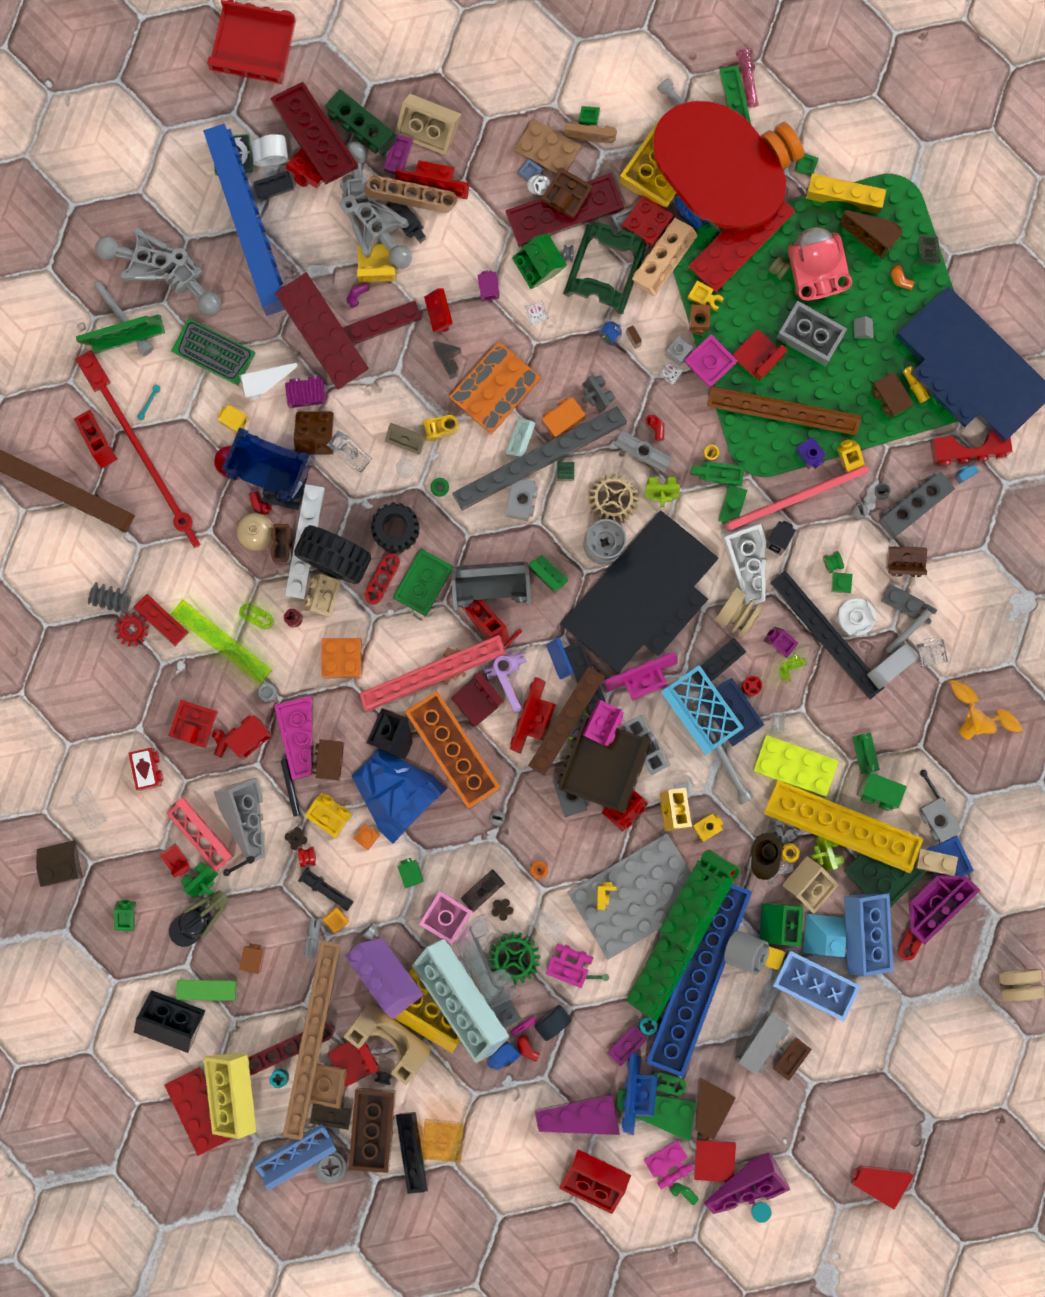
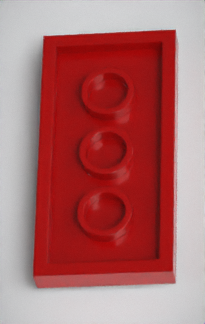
(192, 1106)

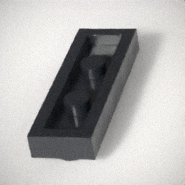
(720, 661)

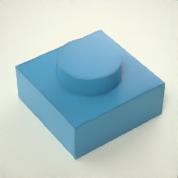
(965, 473)

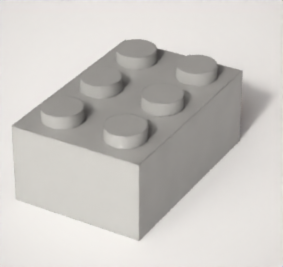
(811, 333)

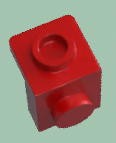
(175, 860)

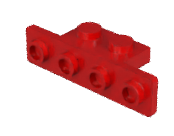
(434, 176)
(534, 718)

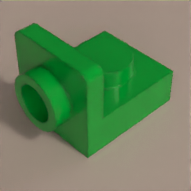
(124, 915)

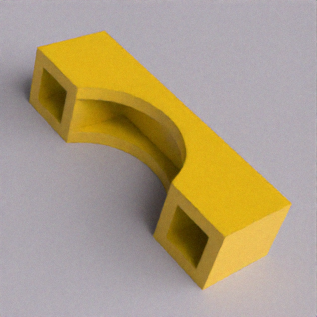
(830, 189)

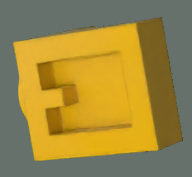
(602, 898)

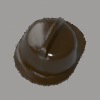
(766, 856)

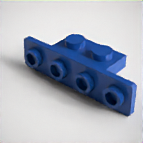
(640, 1094)

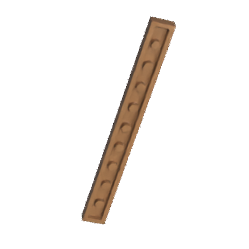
(311, 1040)

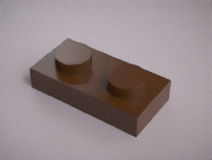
(792, 1058)

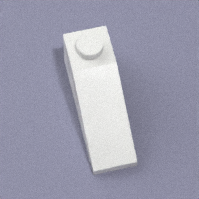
(262, 380)

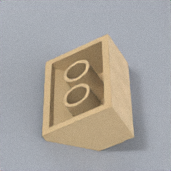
(427, 124)

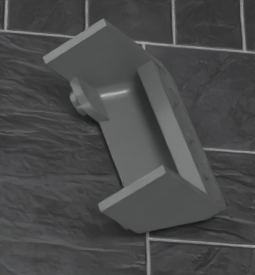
(490, 582)

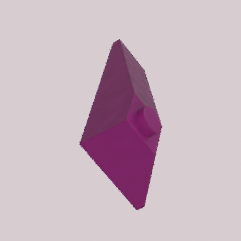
(755, 1180)

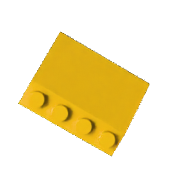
(644, 176)
(427, 1019)

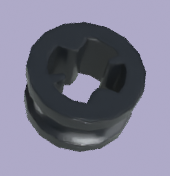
(383, 1077)

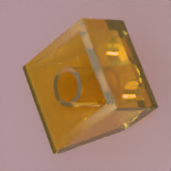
(442, 1140)

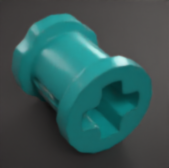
(651, 1030)
(275, 1083)

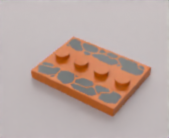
(495, 388)

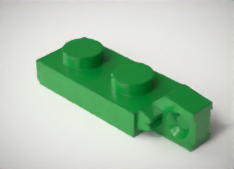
(719, 473)

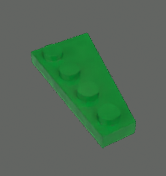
(670, 1114)

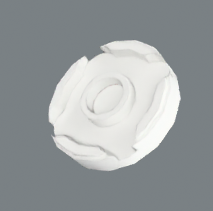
(856, 617)

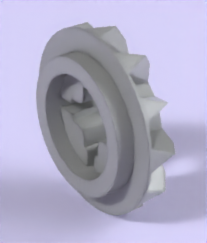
(789, 835)
(338, 1172)

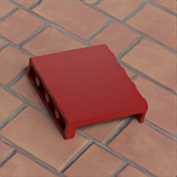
(252, 41)

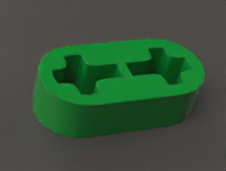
(670, 1078)

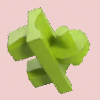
(662, 492)
(825, 854)

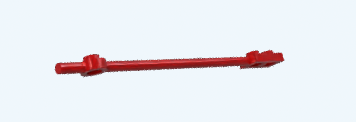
(99, 380)

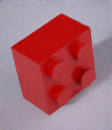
(248, 736)

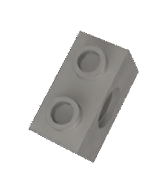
(521, 511)
(948, 828)

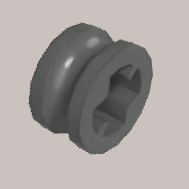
(568, 253)

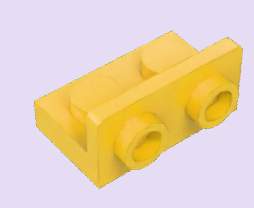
(328, 815)

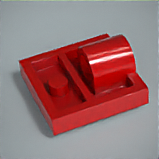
(303, 170)
(648, 221)
(193, 723)

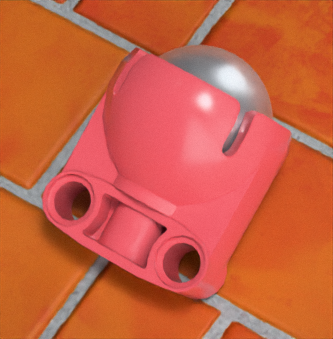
(818, 262)

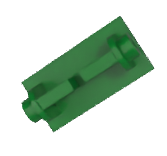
(865, 753)

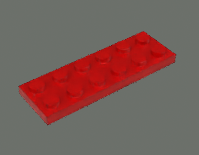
(735, 248)

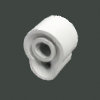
(269, 150)

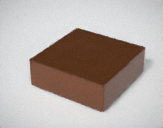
(634, 336)

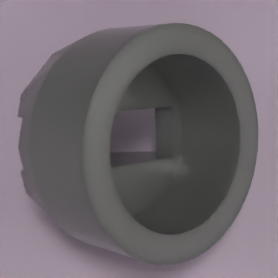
(882, 488)

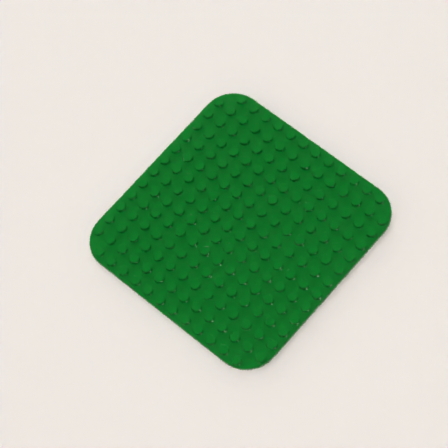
(763, 303)

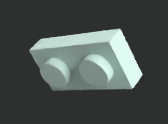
(520, 438)

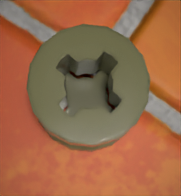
(779, 268)

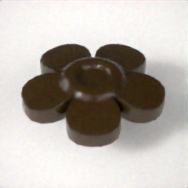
(502, 909)

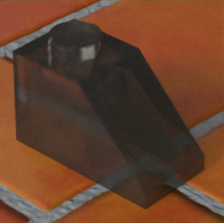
(482, 890)

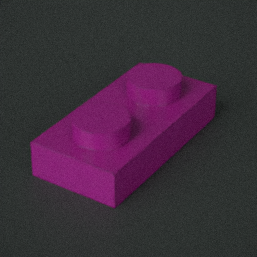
(398, 154)
(627, 1044)

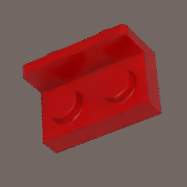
(624, 821)

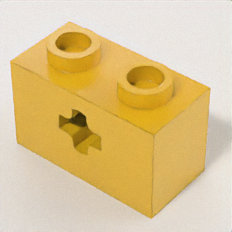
(675, 809)

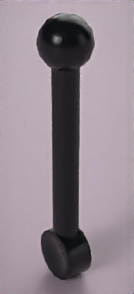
(923, 773)
(250, 859)

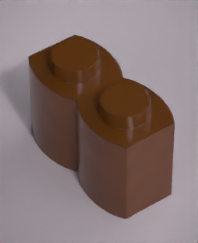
(282, 538)

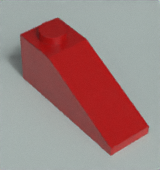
(95, 439)
(486, 620)

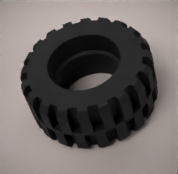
(332, 554)

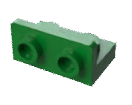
(548, 573)

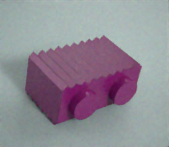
(305, 392)

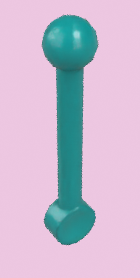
(156, 389)

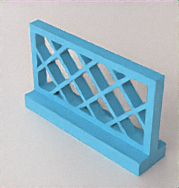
(688, 719)

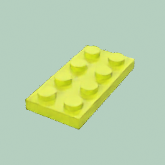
(795, 766)

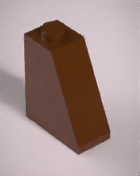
(711, 1108)

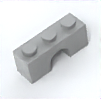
(656, 758)

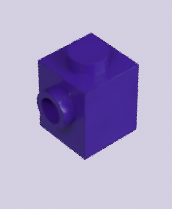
(811, 454)

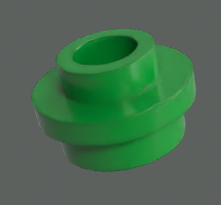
(439, 481)

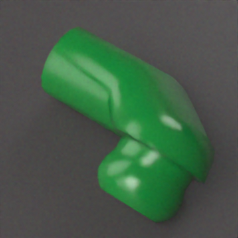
(685, 1191)

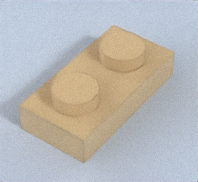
(936, 862)

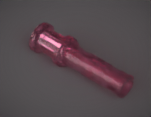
(746, 69)

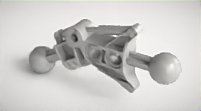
(353, 206)
(180, 278)

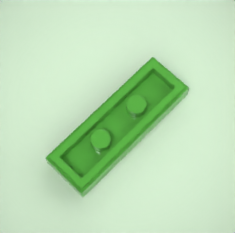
(206, 990)

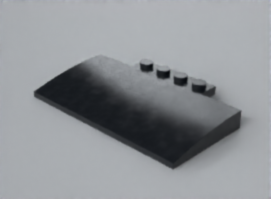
(643, 595)

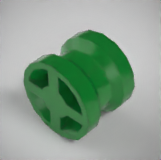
(833, 562)

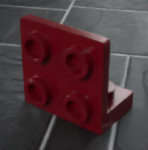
(477, 699)

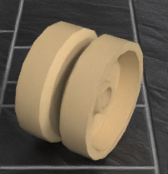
(1021, 985)

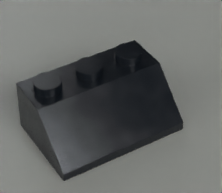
(169, 1021)

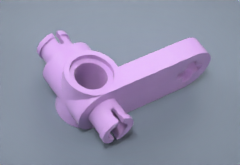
(514, 662)

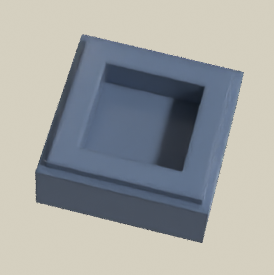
(529, 169)

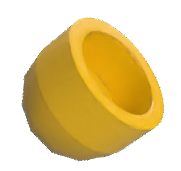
(714, 453)

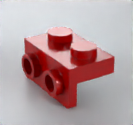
(438, 310)

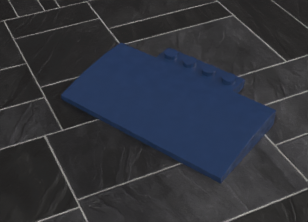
(971, 367)

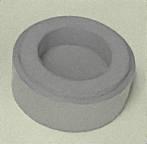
(267, 692)

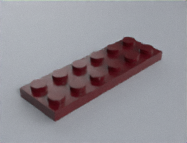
(314, 133)
(539, 219)
(321, 330)

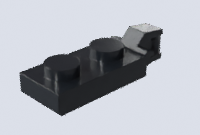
(415, 226)

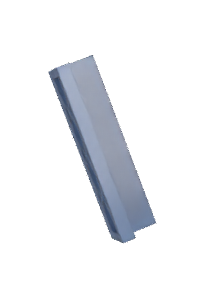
(298, 1158)

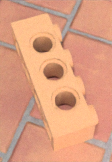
(663, 267)

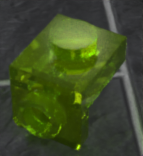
(793, 663)

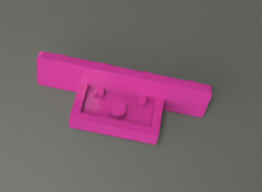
(643, 679)

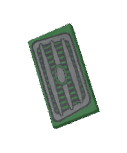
(213, 352)

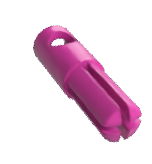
(526, 1024)

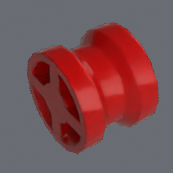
(754, 683)
(307, 856)

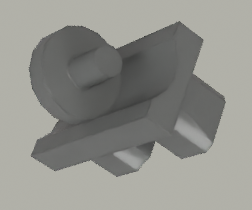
(594, 393)

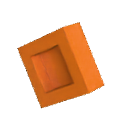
(366, 836)

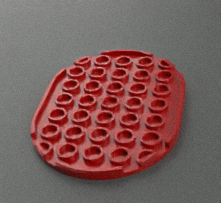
(719, 165)

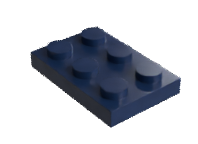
(741, 708)

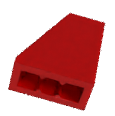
(882, 1183)

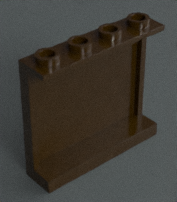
(604, 772)

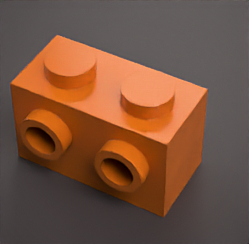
(563, 417)

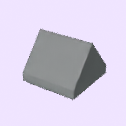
(863, 327)

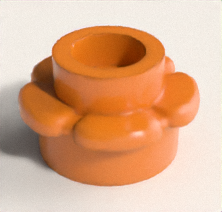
(537, 864)

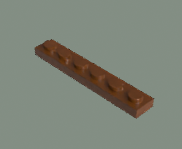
(566, 721)

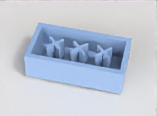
(815, 985)

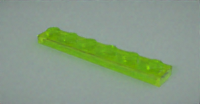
(221, 642)

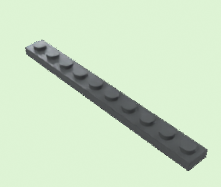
(539, 458)

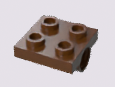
(567, 193)

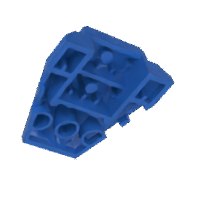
(395, 792)

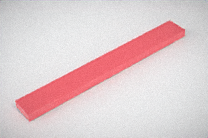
(794, 498)
(432, 673)

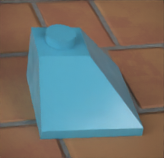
(824, 935)

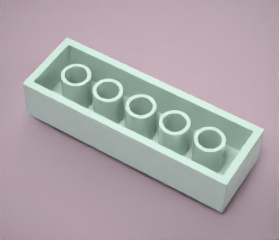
(460, 1001)

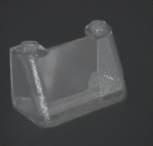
(494, 986)

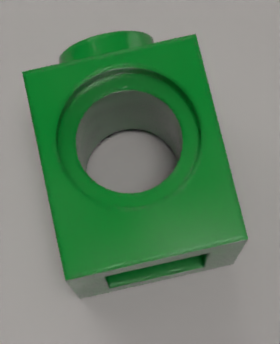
(410, 872)

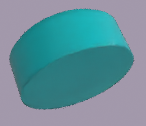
(761, 1212)

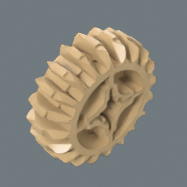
(608, 491)

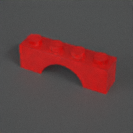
(948, 450)

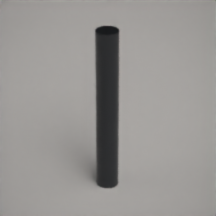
(290, 788)

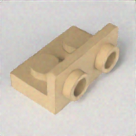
(322, 595)

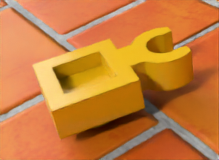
(702, 294)

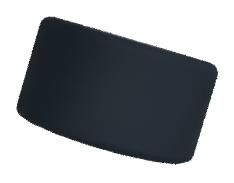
(553, 1022)

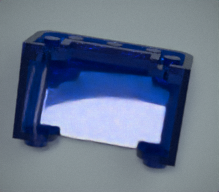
(266, 465)

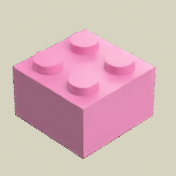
(445, 917)

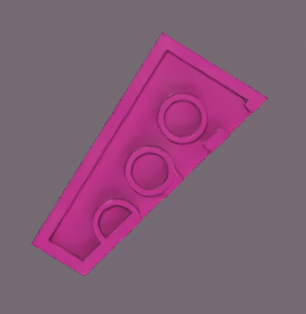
(296, 732)

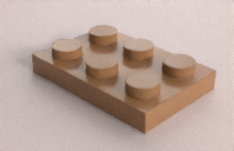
(547, 147)

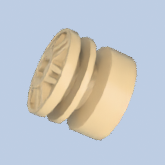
(739, 613)

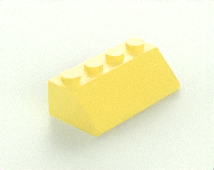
(230, 1095)

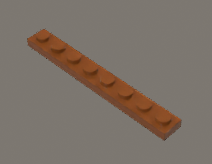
(784, 410)

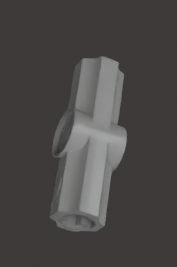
(654, 457)

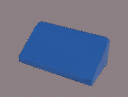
(559, 658)

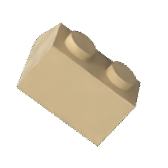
(810, 884)

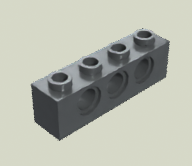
(941, 487)

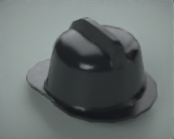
(189, 927)

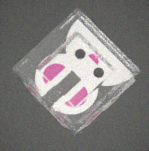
(536, 312)
(671, 372)

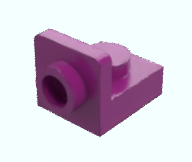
(781, 641)

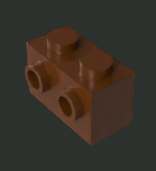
(891, 395)
(329, 760)

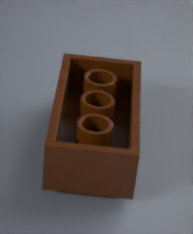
(372, 1130)

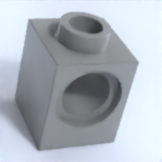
(678, 351)

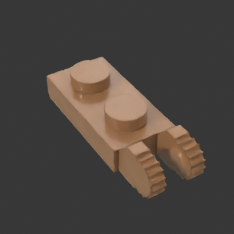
(590, 133)

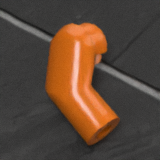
(899, 278)

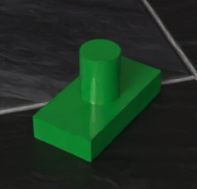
(732, 504)

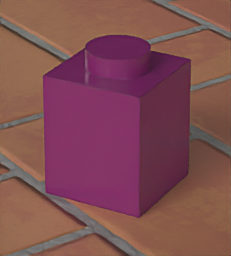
(488, 285)

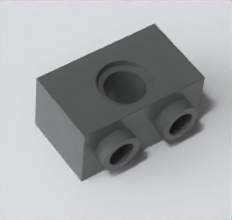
(568, 806)

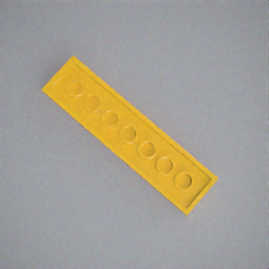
(844, 826)

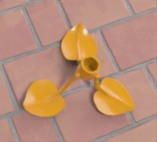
(979, 722)

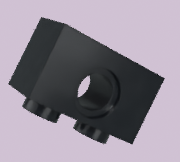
(780, 537)

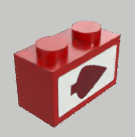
(145, 769)

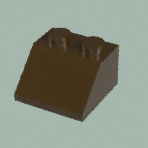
(58, 864)

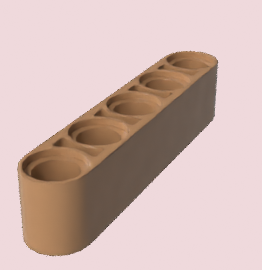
(418, 191)

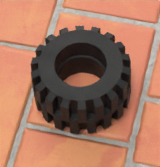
(395, 511)

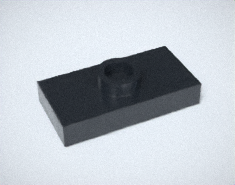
(273, 185)

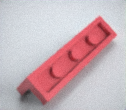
(204, 829)

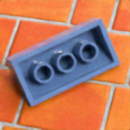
(868, 934)

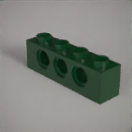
(342, 103)

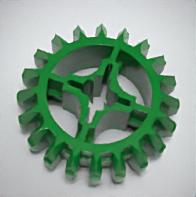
(503, 944)

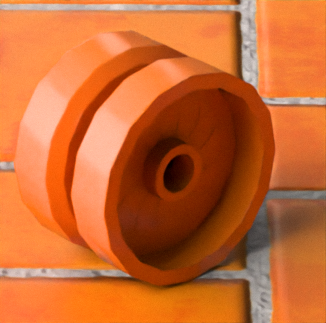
(784, 144)

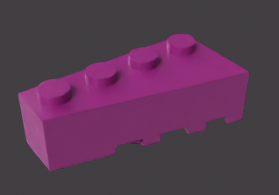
(583, 1116)

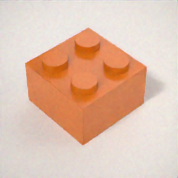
(341, 658)

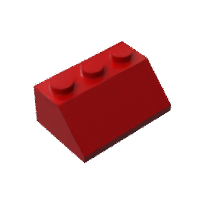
(595, 1181)

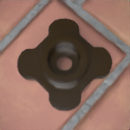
(295, 843)

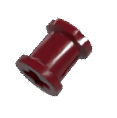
(288, 614)

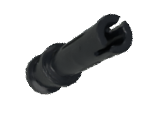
(318, 884)

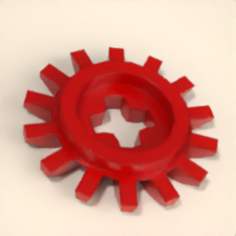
(126, 634)

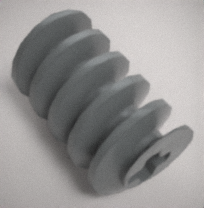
(109, 599)

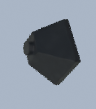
(391, 734)

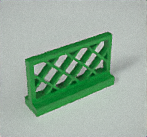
(123, 333)

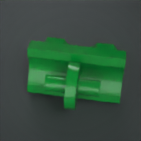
(201, 883)

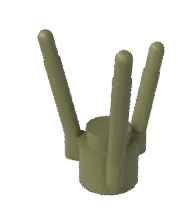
(217, 901)

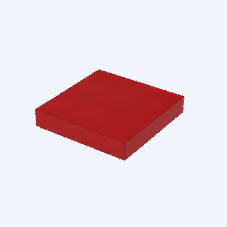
(714, 1160)

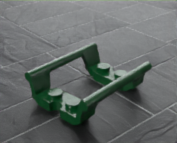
(605, 292)

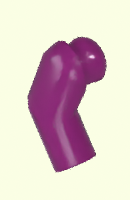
(355, 292)

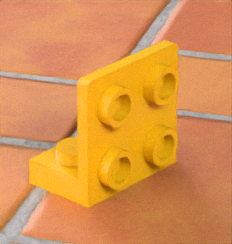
(376, 267)

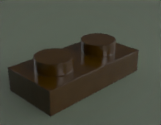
(331, 1116)

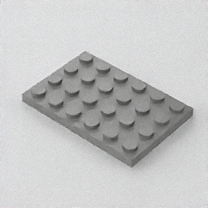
(644, 896)

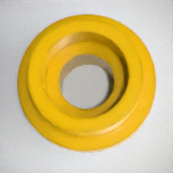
(794, 848)

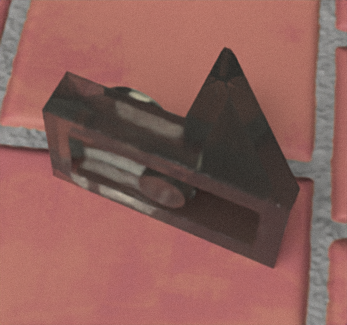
(928, 251)
(445, 353)

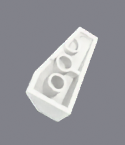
(746, 554)

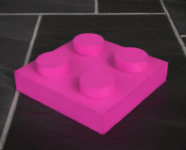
(710, 361)

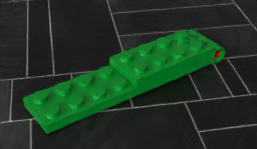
(682, 932)

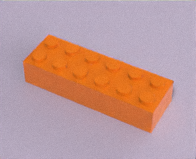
(452, 750)

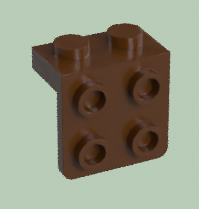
(313, 432)

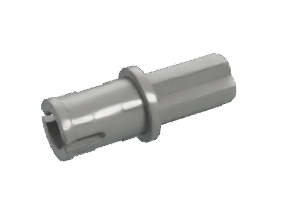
(312, 938)

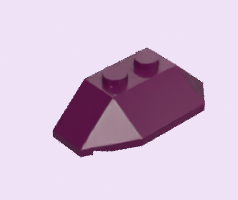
(939, 904)

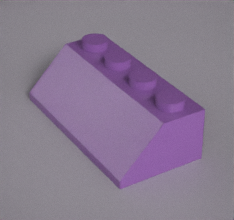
(384, 976)

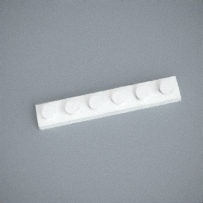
(309, 515)

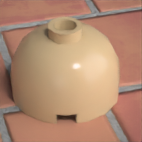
(255, 532)

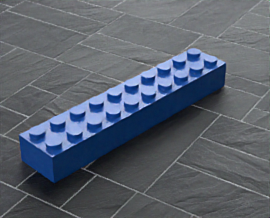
(244, 215)
(695, 990)

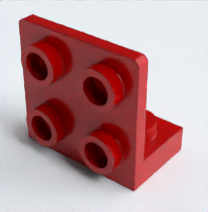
(759, 355)
(356, 1061)

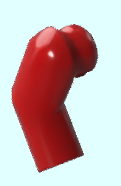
(657, 425)
(259, 506)
(219, 737)
(525, 1048)

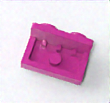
(603, 723)

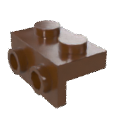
(906, 561)

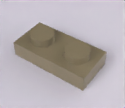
(405, 438)

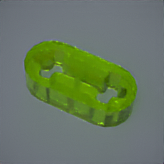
(254, 620)

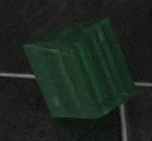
(565, 471)

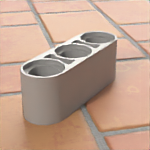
(892, 666)

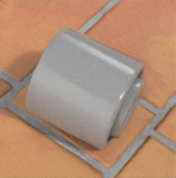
(747, 952)

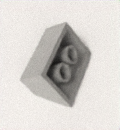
(762, 1043)

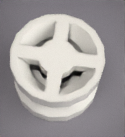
(542, 182)

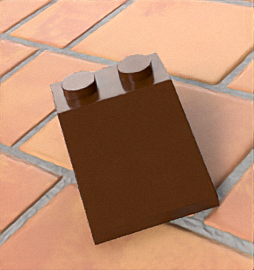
(874, 232)

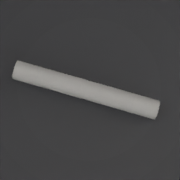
(906, 633)

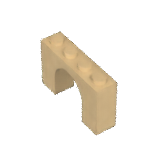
(410, 1048)

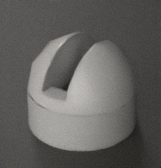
(856, 512)
(497, 822)
(369, 932)

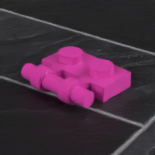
(567, 971)
(664, 1160)

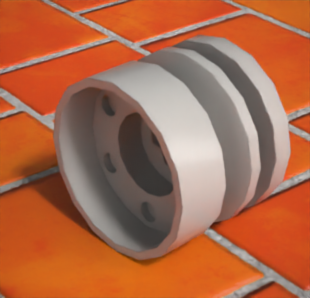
(610, 532)

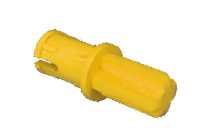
(918, 389)

